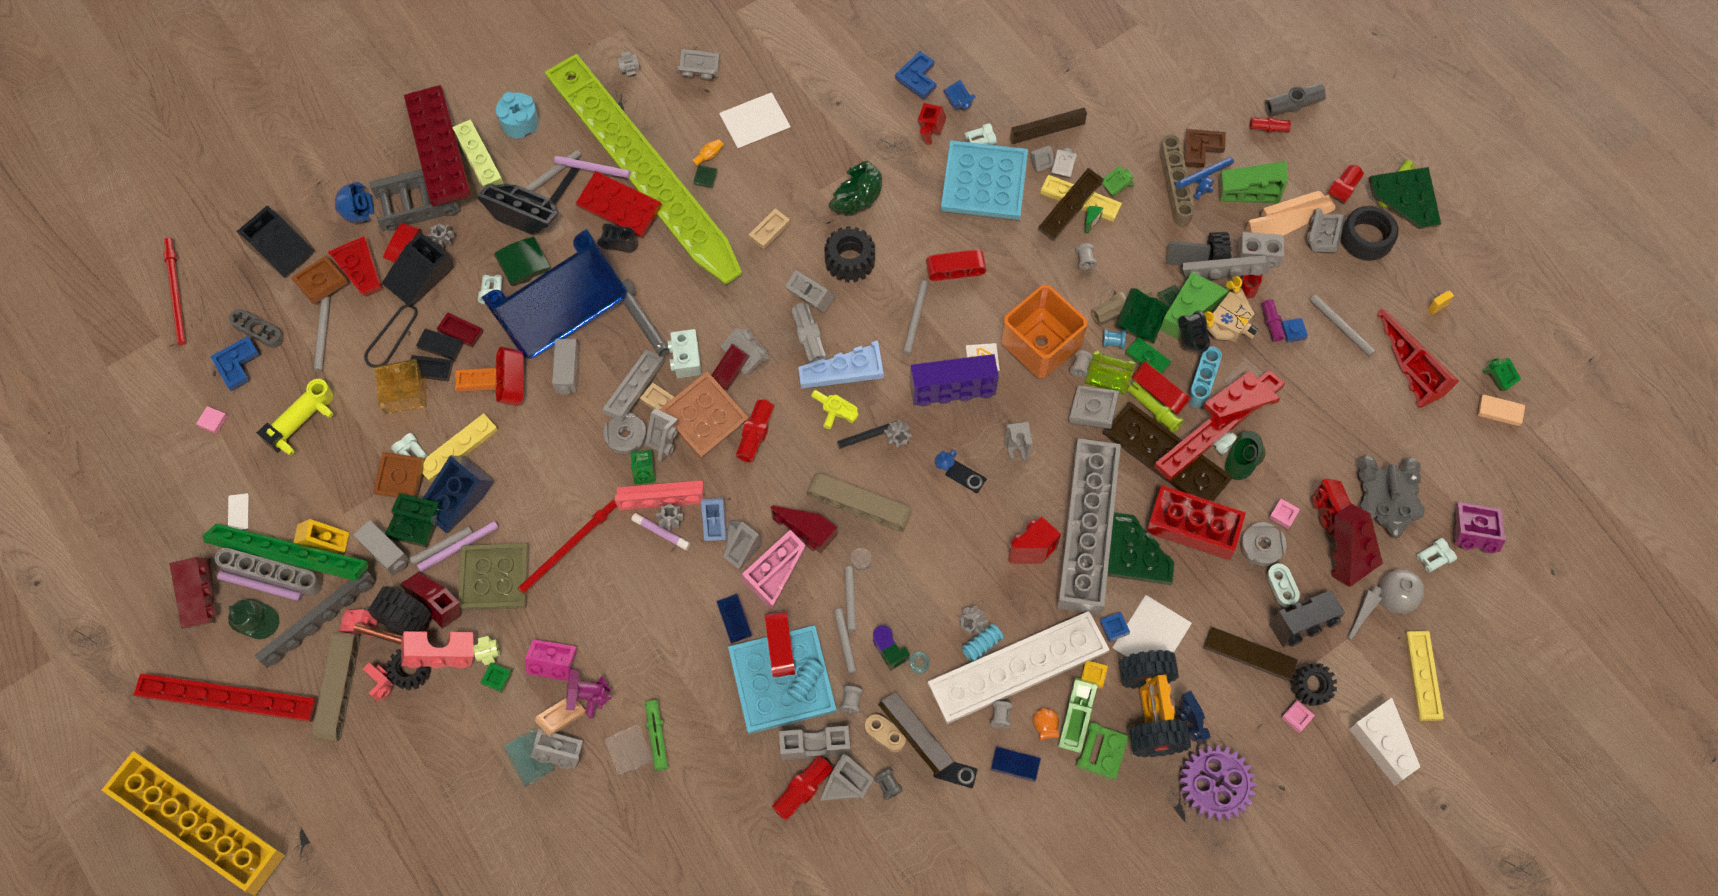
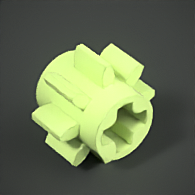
(486, 650)

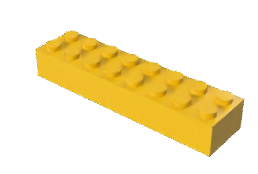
(193, 823)

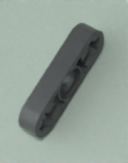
(261, 334)

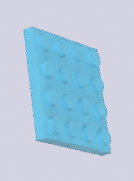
(984, 180)
(766, 698)

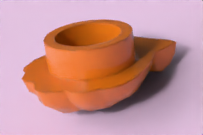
(1046, 723)

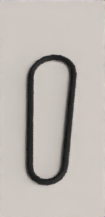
(384, 329)

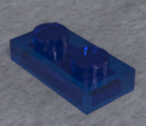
(734, 618)
(1015, 764)

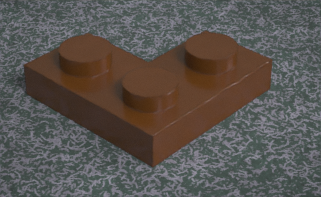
(1200, 141)

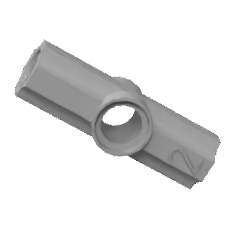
(808, 332)

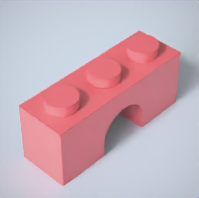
(418, 652)

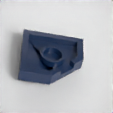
(1191, 712)

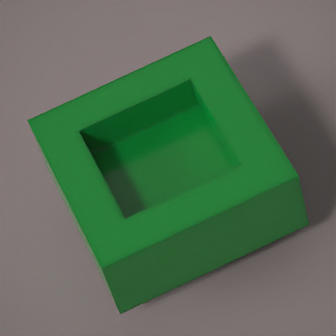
(496, 677)

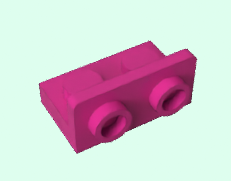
(549, 659)

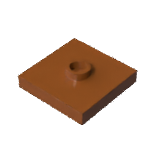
(319, 280)
(398, 475)

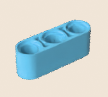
(1206, 368)

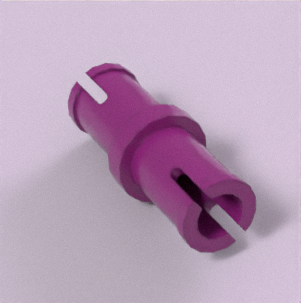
(1273, 320)

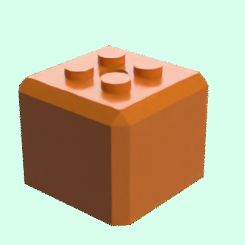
(1048, 318)

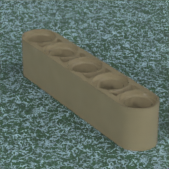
(1170, 153)
(859, 502)
(336, 686)

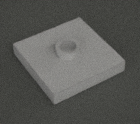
(1094, 407)

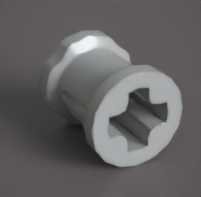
(1086, 256)
(1081, 363)
(851, 699)
(1001, 715)

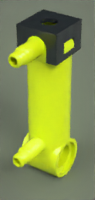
(289, 421)

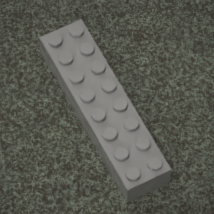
(1089, 527)

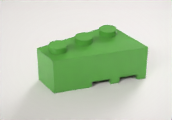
(1254, 183)
(1194, 296)

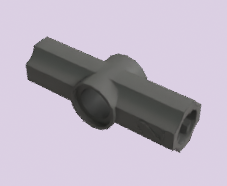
(1295, 99)

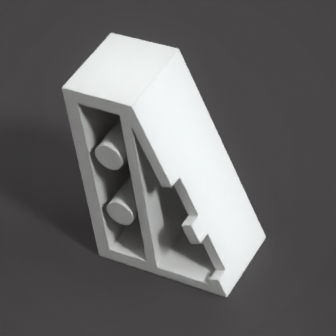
(1387, 742)

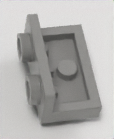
(699, 63)
(1325, 231)
(745, 340)
(661, 433)
(556, 749)

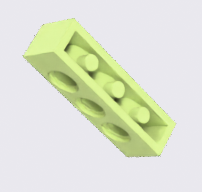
(477, 154)

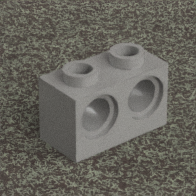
(1261, 245)
(809, 291)

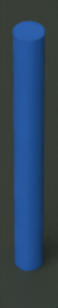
(1204, 173)

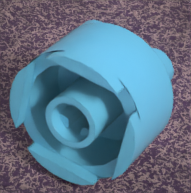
(517, 114)

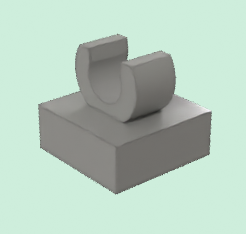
(1042, 158)

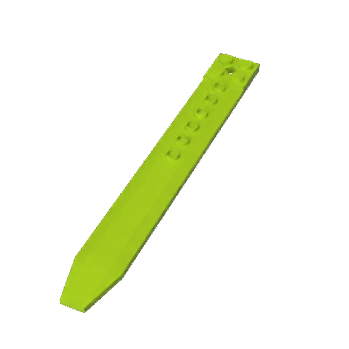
(648, 170)

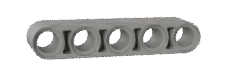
(262, 565)

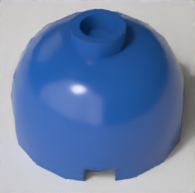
(354, 203)

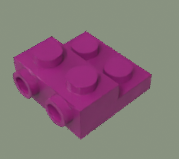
(1479, 527)

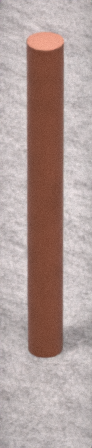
(382, 634)

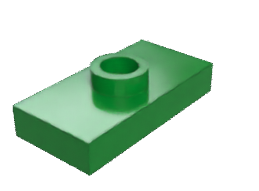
(1142, 351)

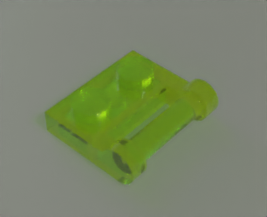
(1108, 377)

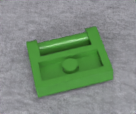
(1109, 754)

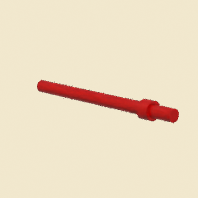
(170, 258)
(597, 518)

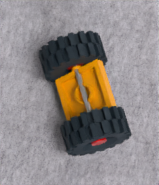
(1160, 732)

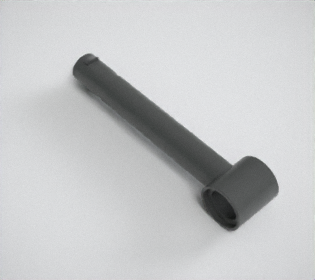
(643, 321)

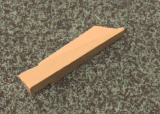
(1290, 214)

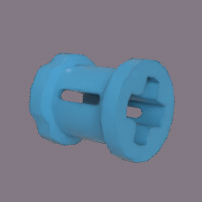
(1113, 338)

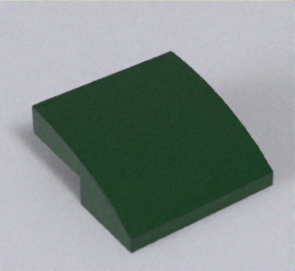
(522, 261)
(1142, 315)
(413, 520)

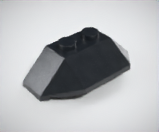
(518, 207)

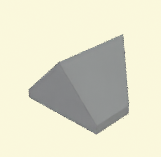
(740, 543)
(847, 781)

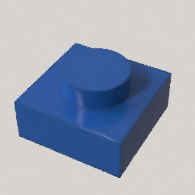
(1294, 330)
(1114, 627)

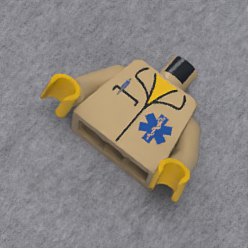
(1232, 315)

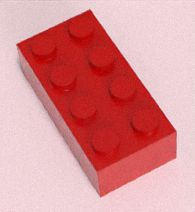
(1196, 522)

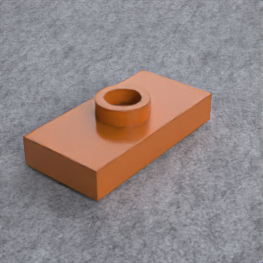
(475, 379)

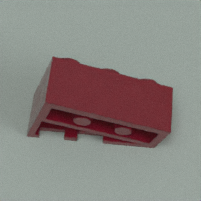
(1356, 545)
(193, 591)

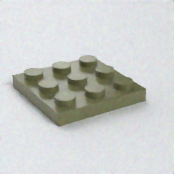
(492, 576)

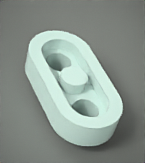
(1285, 585)

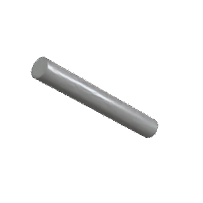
(440, 546)
(850, 598)
(845, 642)

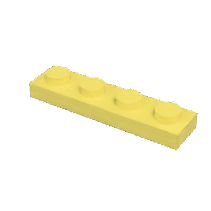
(459, 445)

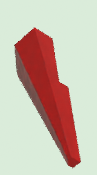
(1426, 375)

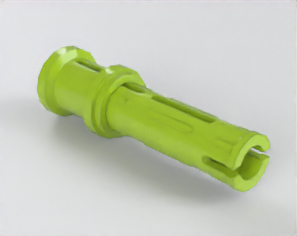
(1162, 413)

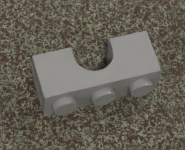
(801, 745)

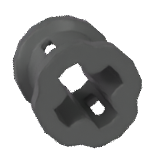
(888, 784)

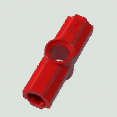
(755, 430)
(802, 788)

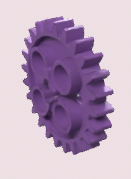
(1207, 800)

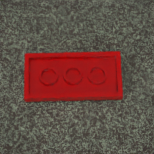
(618, 203)

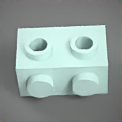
(685, 353)

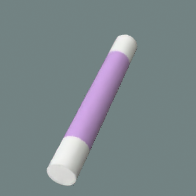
(661, 531)

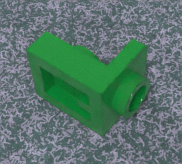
(1503, 372)
(642, 467)

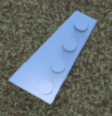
(854, 366)

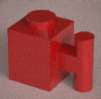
(931, 121)

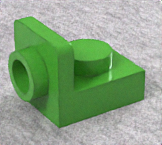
(1118, 180)

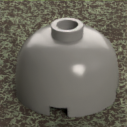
(1401, 592)

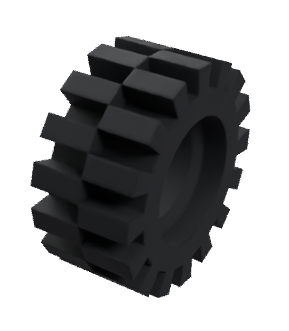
(1219, 246)
(1325, 679)
(406, 681)

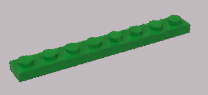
(286, 552)

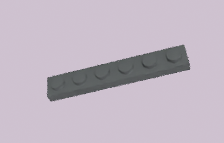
(311, 621)

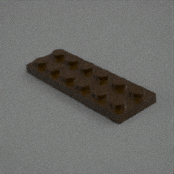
(1150, 441)

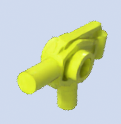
(836, 407)

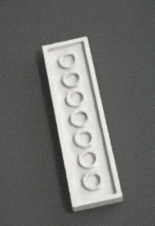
(1017, 667)

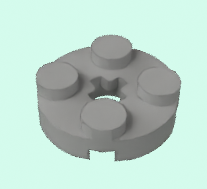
(628, 444)
(1257, 554)

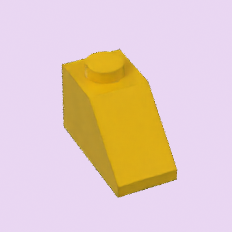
(321, 536)

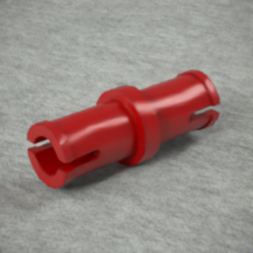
(1270, 124)

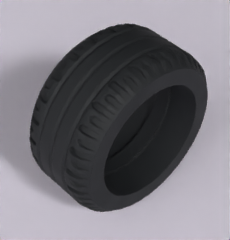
(1372, 216)

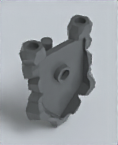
(1391, 493)

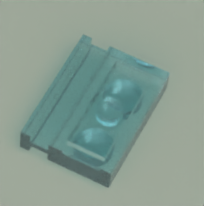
(526, 767)

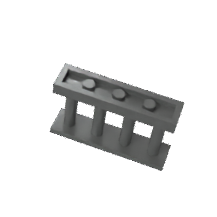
(402, 184)

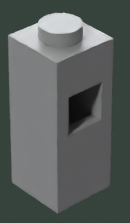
(565, 366)
(381, 548)

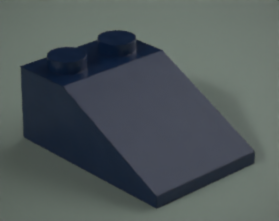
(457, 490)

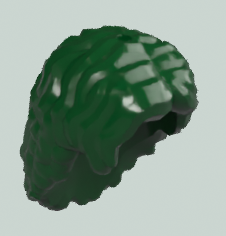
(859, 190)

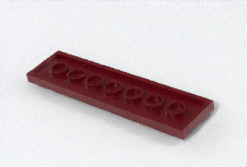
(437, 146)

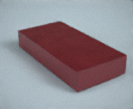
(460, 329)
(730, 366)

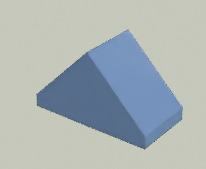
(713, 519)

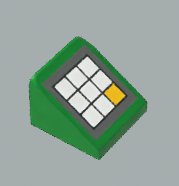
(1092, 217)

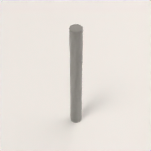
(551, 173)
(915, 317)
(1342, 325)
(321, 335)

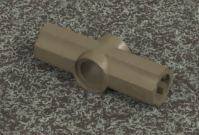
(1113, 308)

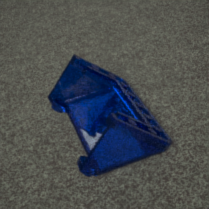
(558, 299)

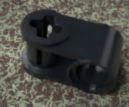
(615, 238)
(1194, 333)

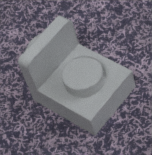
(1064, 162)

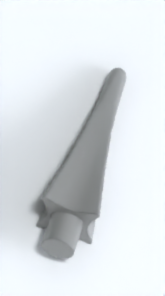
(1369, 602)

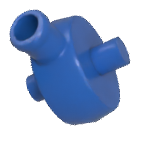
(1204, 186)
(945, 460)

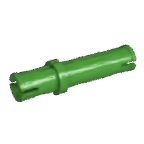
(652, 709)

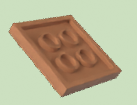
(704, 414)

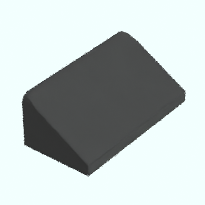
(1185, 252)

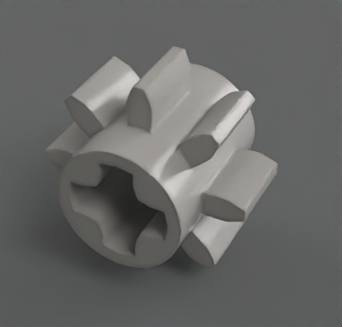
(628, 63)
(441, 235)
(897, 433)
(669, 516)
(973, 619)

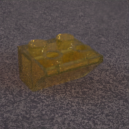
(399, 386)

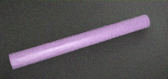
(592, 167)
(457, 546)
(261, 586)

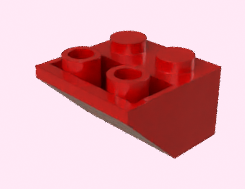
(1329, 500)
(1035, 544)

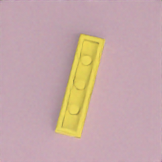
(1057, 189)
(1424, 676)

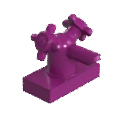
(592, 692)

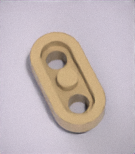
(884, 733)

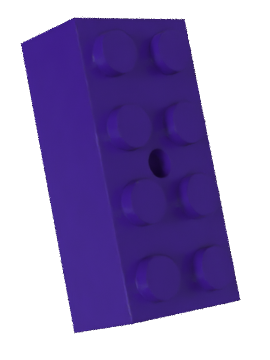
(954, 380)

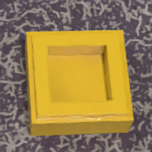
(1440, 302)
(1095, 673)

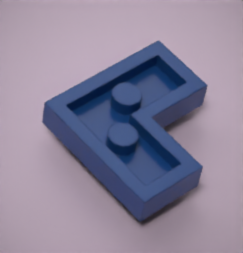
(913, 75)
(230, 360)

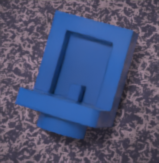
(958, 96)

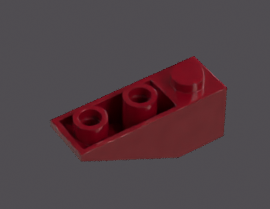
(809, 526)
(435, 597)

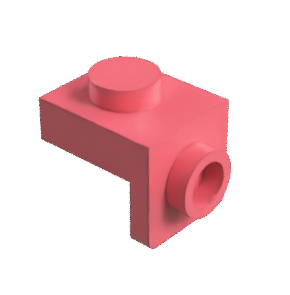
(352, 616)
(383, 687)

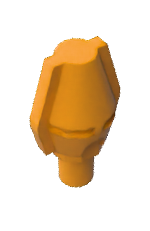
(708, 152)

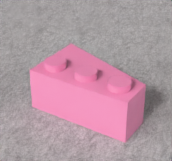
(772, 570)

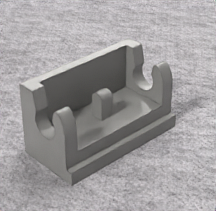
(1018, 438)

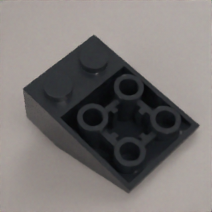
(275, 241)
(417, 269)

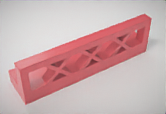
(659, 494)

